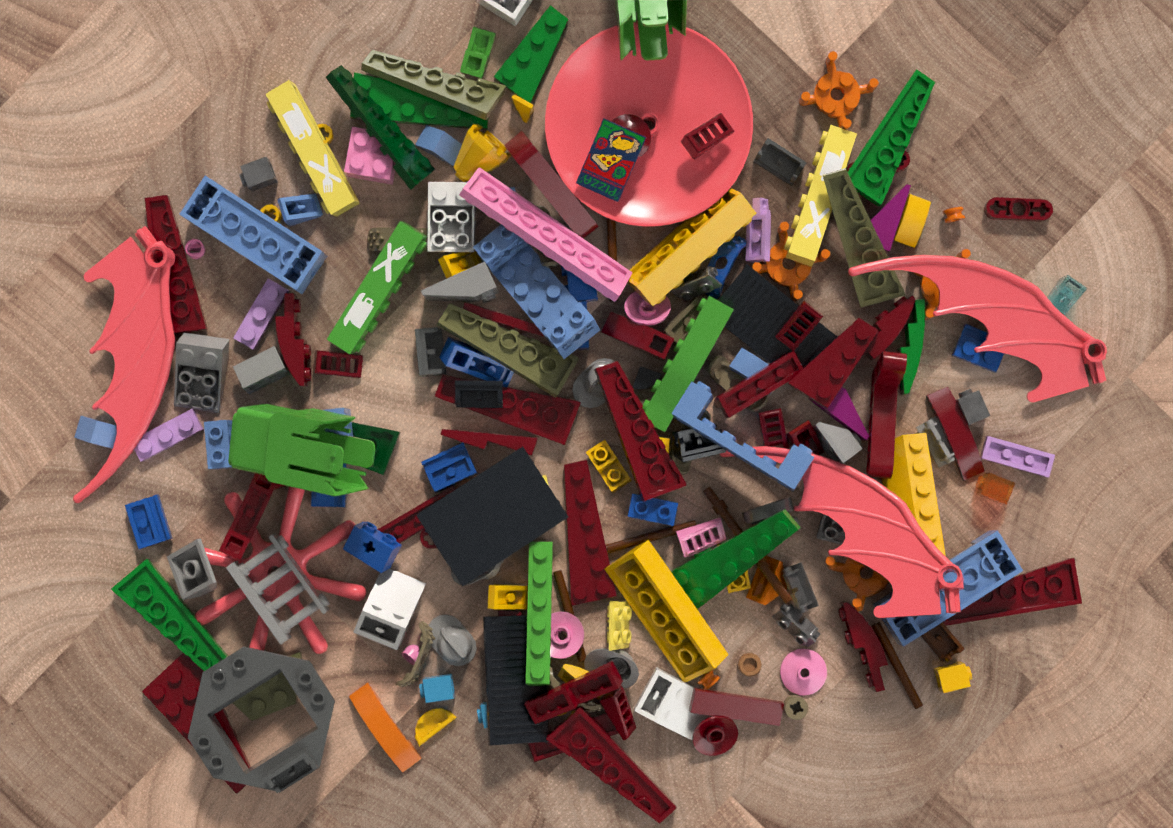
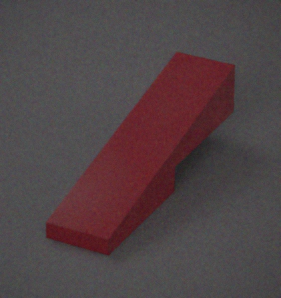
(481, 440)
(570, 694)

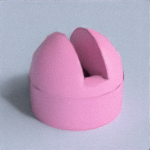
(195, 245)
(411, 653)

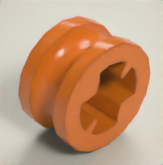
(953, 214)
(708, 680)

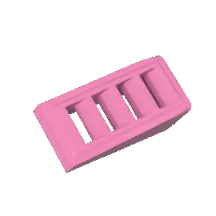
(698, 546)

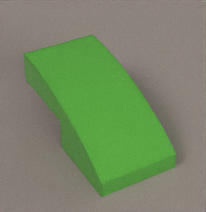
(478, 52)

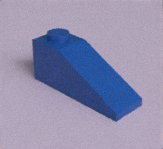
(473, 362)

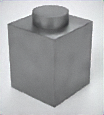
(258, 174)
(972, 406)

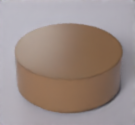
(749, 664)

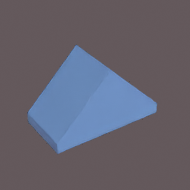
(439, 144)
(299, 208)
(96, 432)

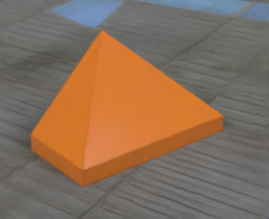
(761, 589)

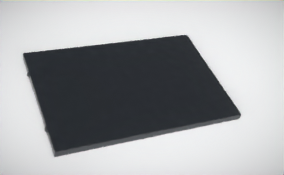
(492, 516)

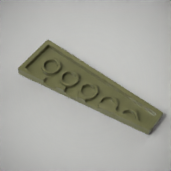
(454, 90)
(860, 241)
(518, 353)

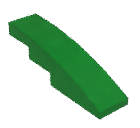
(914, 343)

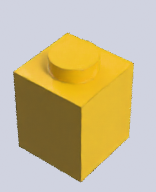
(953, 677)

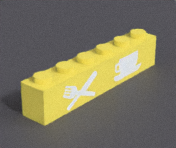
(308, 142)
(816, 204)

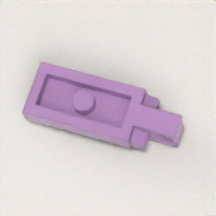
(759, 233)

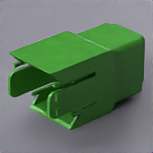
(652, 18)
(297, 450)

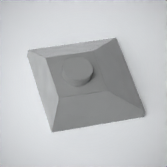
(837, 441)
(192, 570)

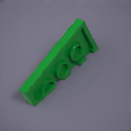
(531, 58)

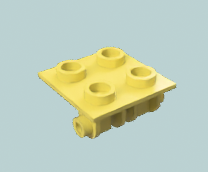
(619, 634)

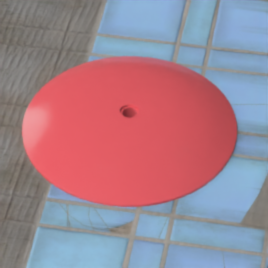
(675, 95)

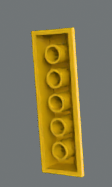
(689, 246)
(914, 484)
(666, 612)

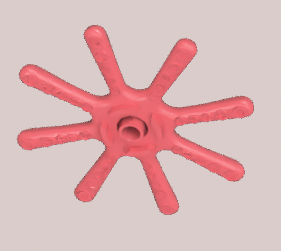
(339, 588)

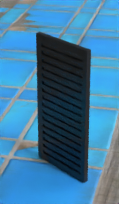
(761, 314)
(506, 683)

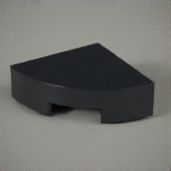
(645, 378)

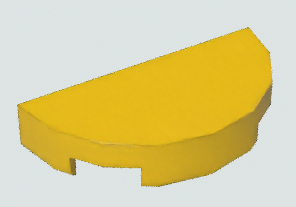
(431, 723)

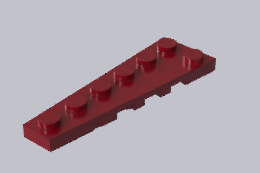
(184, 299)
(526, 410)
(645, 452)
(585, 538)
(1029, 592)
(596, 751)

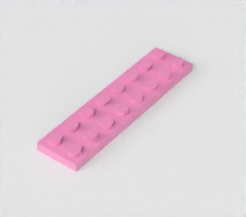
(546, 234)

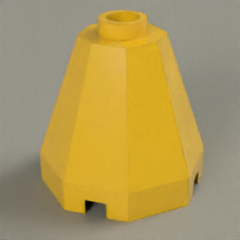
(480, 151)

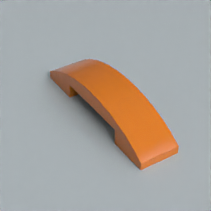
(384, 728)

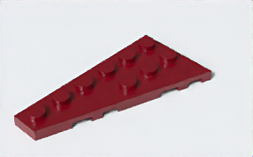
(175, 697)

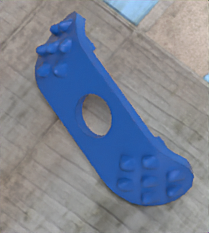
(730, 251)

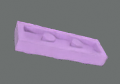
(261, 314)
(168, 435)
(1017, 456)

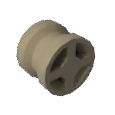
(791, 705)

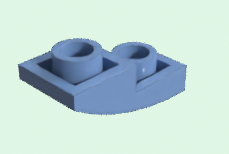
(747, 364)

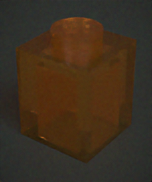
(994, 488)

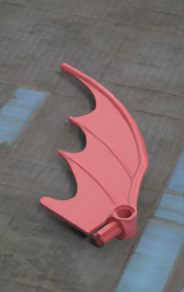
(1015, 315)
(139, 339)
(878, 535)

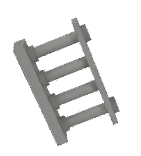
(268, 609)

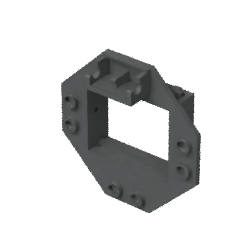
(232, 680)

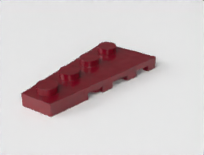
(832, 367)

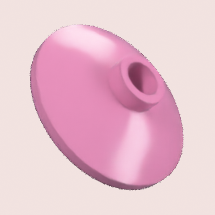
(643, 313)
(575, 635)
(791, 669)

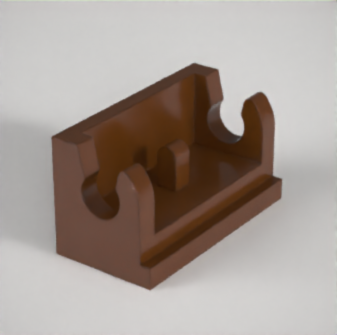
(942, 642)

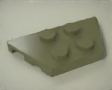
(268, 697)

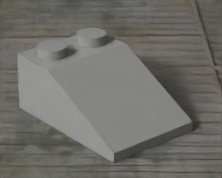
(467, 286)

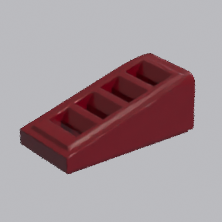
(695, 145)
(817, 316)
(318, 362)
(780, 423)
(619, 712)

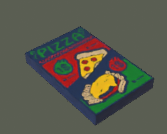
(611, 160)

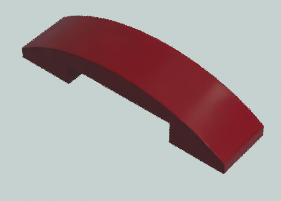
(956, 432)
(248, 517)

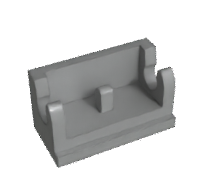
(261, 370)

